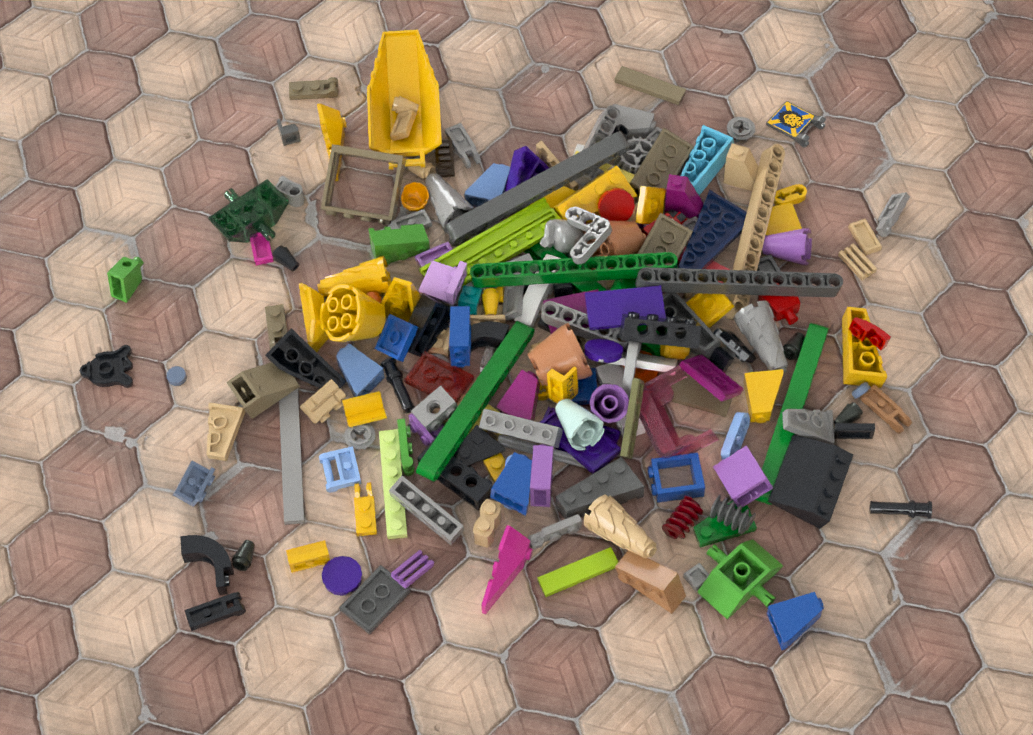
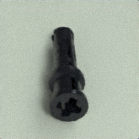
(394, 378)
(911, 508)

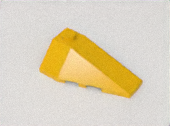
(332, 129)
(401, 299)

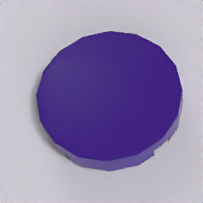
(603, 349)
(342, 575)

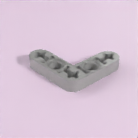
(598, 229)
(631, 359)

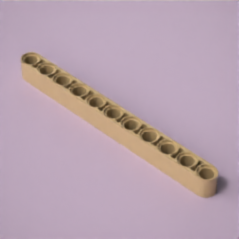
(757, 219)

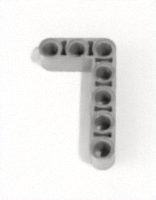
(597, 134)
(578, 319)

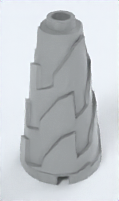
(446, 200)
(762, 333)

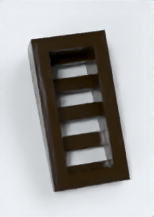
(445, 148)

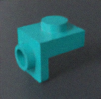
(470, 297)

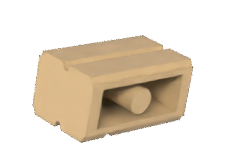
(323, 401)

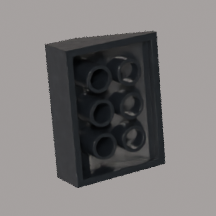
(810, 480)

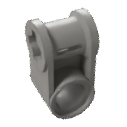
(291, 191)

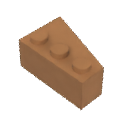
(651, 580)

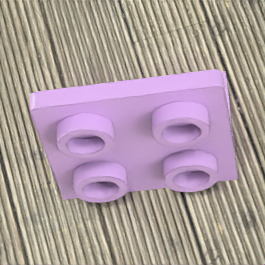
(443, 281)

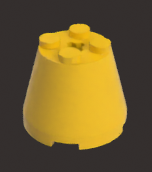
(351, 315)

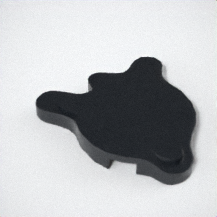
(109, 368)

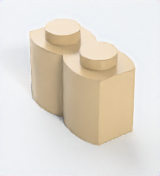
(487, 523)

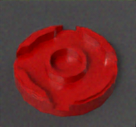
(616, 205)

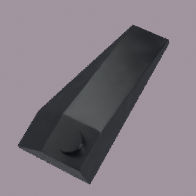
(302, 361)

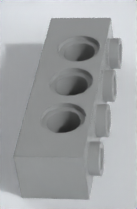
(520, 428)
(426, 510)

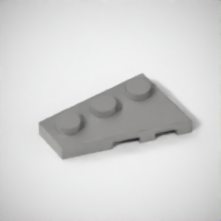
(810, 424)

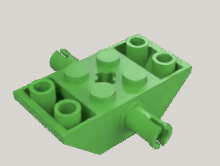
(739, 577)

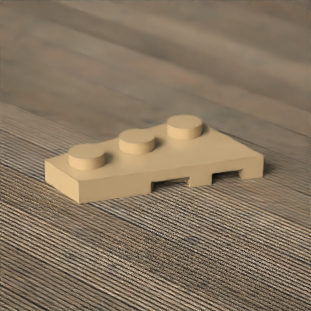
(223, 428)

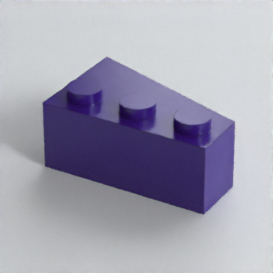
(523, 167)

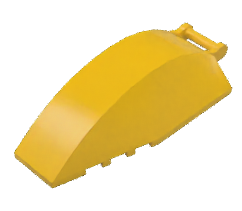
(403, 71)

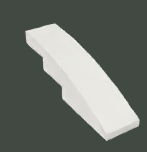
(534, 299)

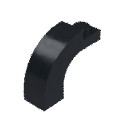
(487, 334)
(205, 549)

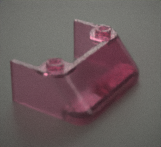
(657, 422)

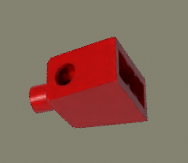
(783, 307)

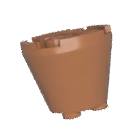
(624, 240)
(561, 353)

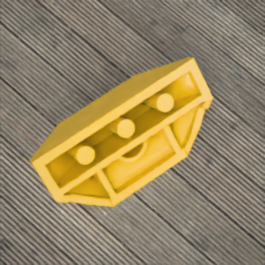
(311, 306)

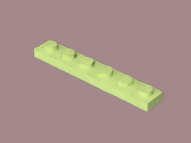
(391, 472)

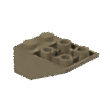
(261, 387)

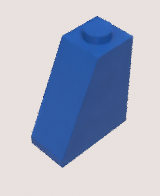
(513, 484)
(794, 617)

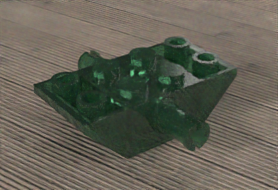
(250, 213)

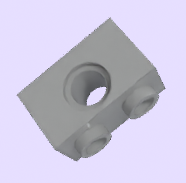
(436, 399)

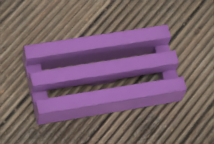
(423, 559)

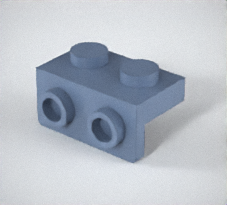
(193, 483)

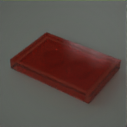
(434, 372)

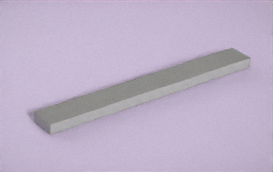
(291, 459)

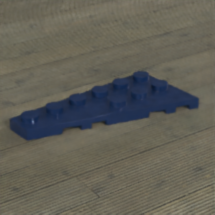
(714, 231)

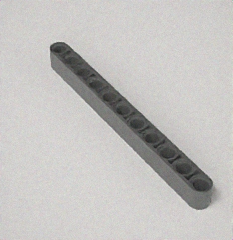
(537, 187)
(748, 279)

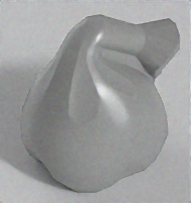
(560, 235)

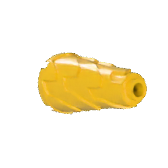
(367, 277)

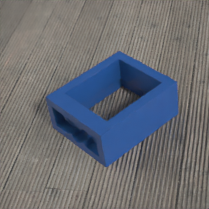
(460, 336)
(680, 492)

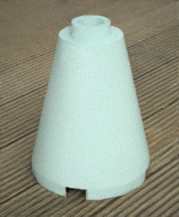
(579, 424)

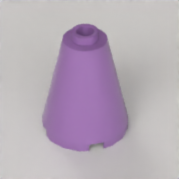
(789, 246)
(609, 403)

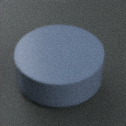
(176, 376)
(860, 390)

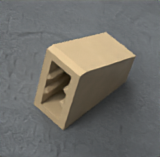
(740, 167)

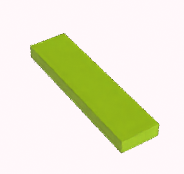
(577, 572)

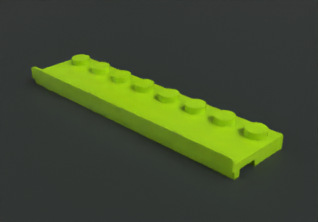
(502, 240)

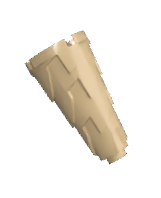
(616, 525)

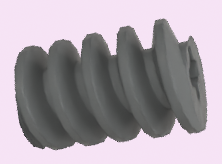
(731, 515)

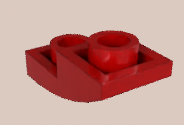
(863, 329)

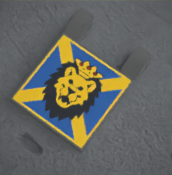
(793, 122)

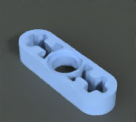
(735, 434)

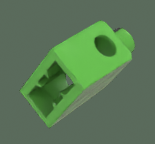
(125, 278)

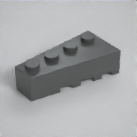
(678, 308)
(612, 480)

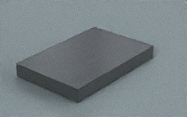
(374, 600)

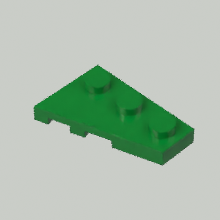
(711, 531)

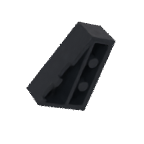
(431, 319)

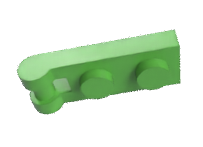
(405, 447)

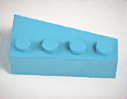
(707, 157)

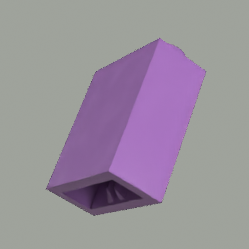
(541, 476)
(743, 477)

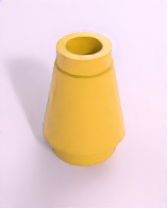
(490, 301)

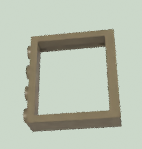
(338, 150)

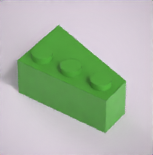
(399, 243)

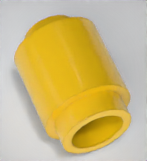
(674, 352)

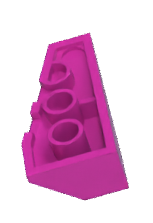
(512, 558)

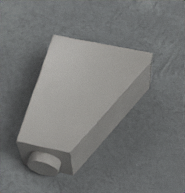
(636, 121)

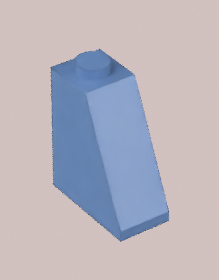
(488, 185)
(359, 370)

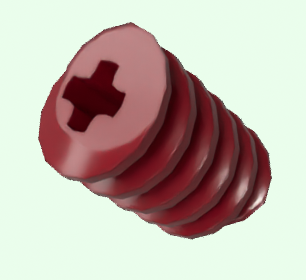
(682, 518)

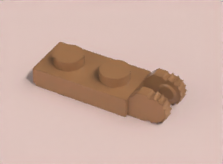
(885, 408)

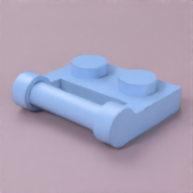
(346, 467)

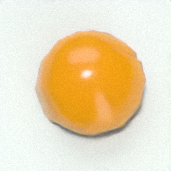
(414, 196)

